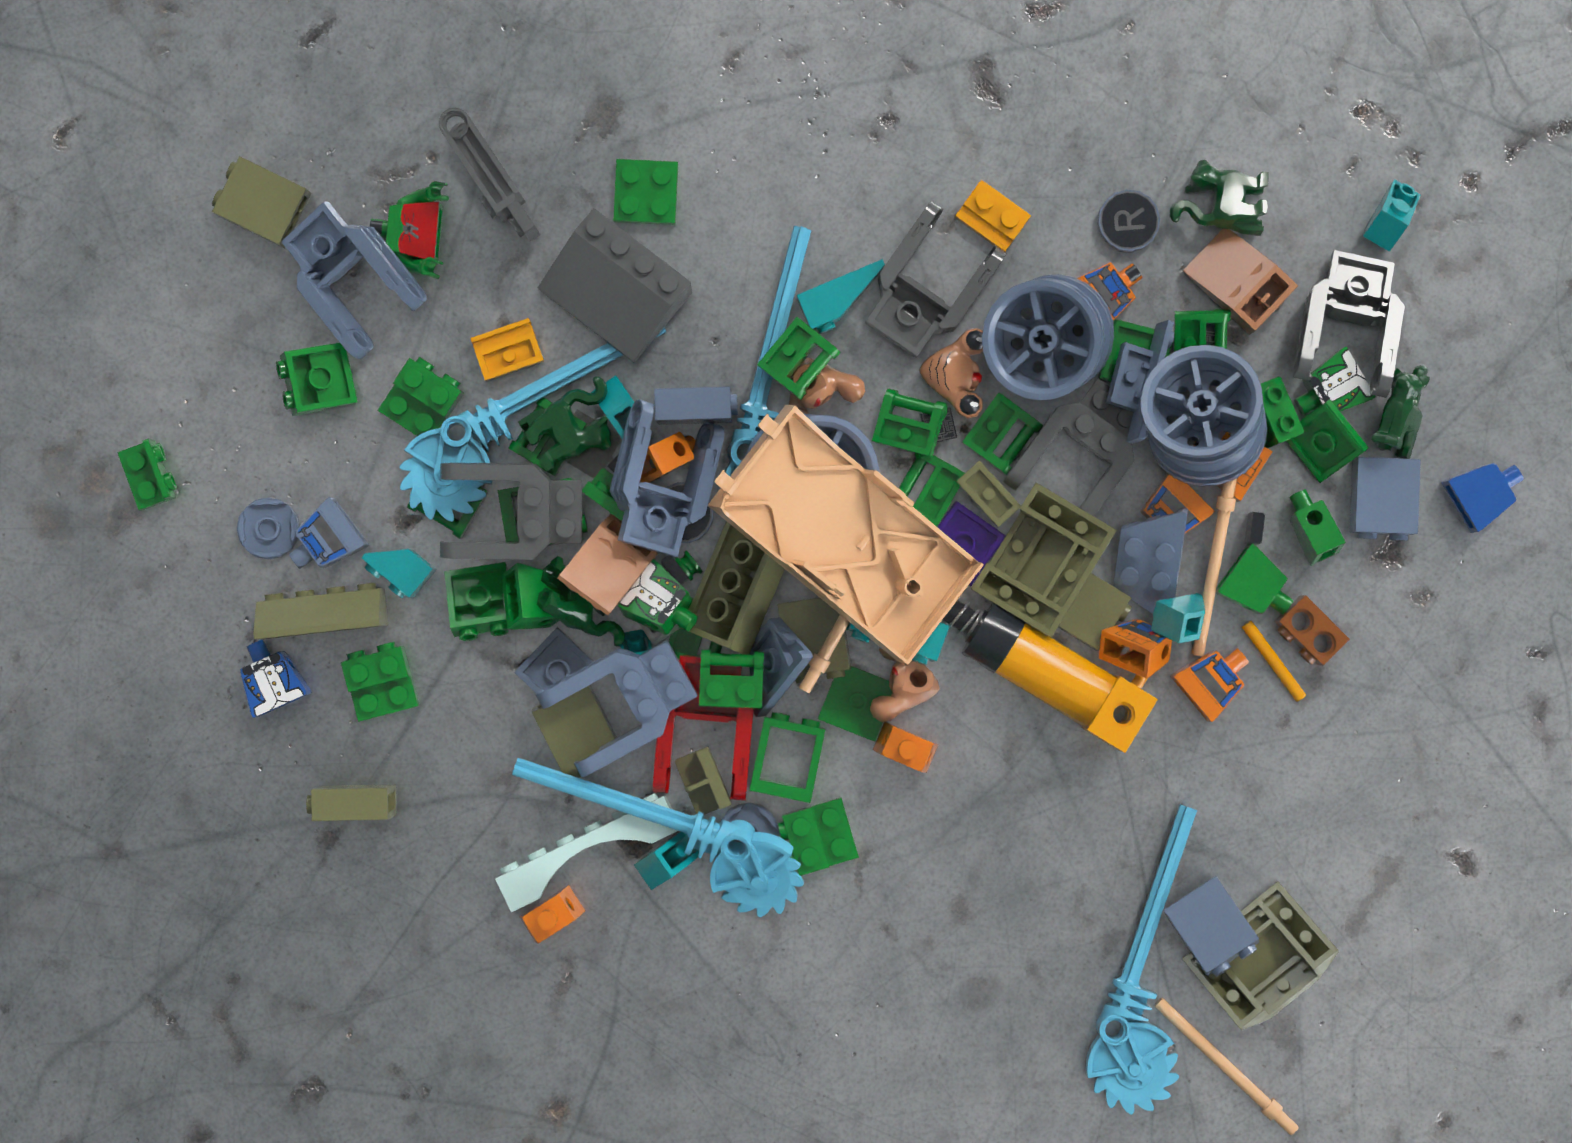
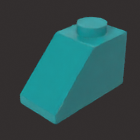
(666, 861)

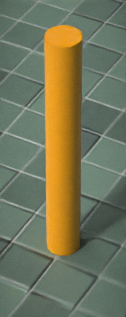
(1273, 661)

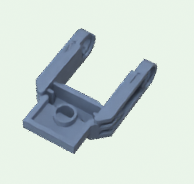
(327, 251)
(653, 514)
(651, 686)

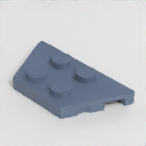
(1151, 558)
(783, 661)

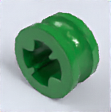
(688, 565)

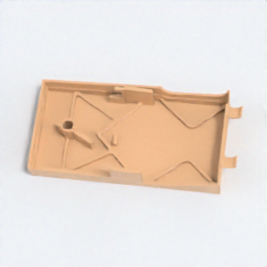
(845, 533)

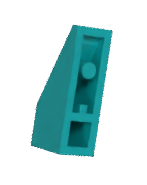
(831, 300)

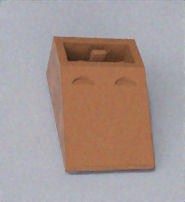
(1240, 279)
(606, 567)

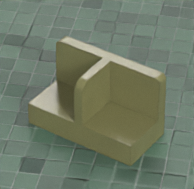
(988, 494)
(703, 781)

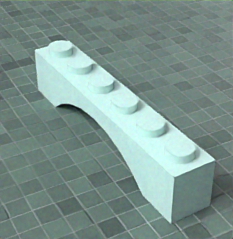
(528, 881)

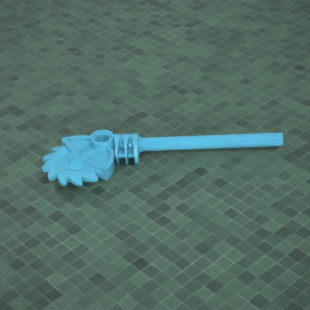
(756, 406)
(481, 428)
(751, 872)
(1135, 1060)

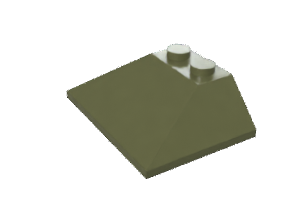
(1044, 560)
(1286, 963)

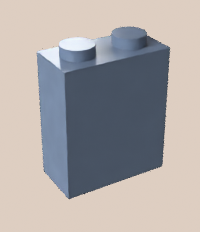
(695, 405)
(1384, 497)
(1212, 927)

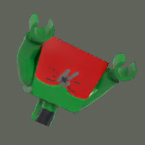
(415, 229)

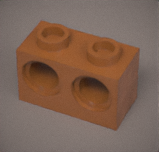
(1315, 624)

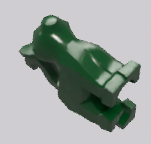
(1229, 203)
(1401, 412)
(563, 428)
(571, 607)

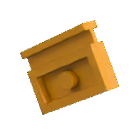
(992, 216)
(507, 349)

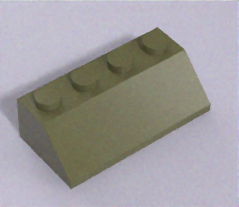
(735, 592)
(320, 613)

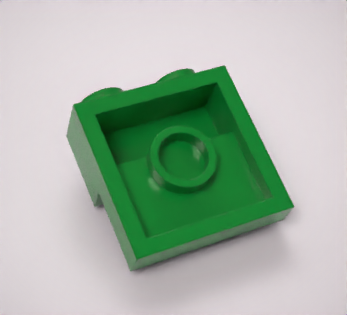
(316, 379)
(420, 397)
(476, 601)
(380, 681)
(819, 836)

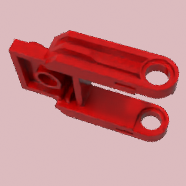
(692, 710)

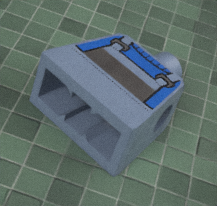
(327, 536)

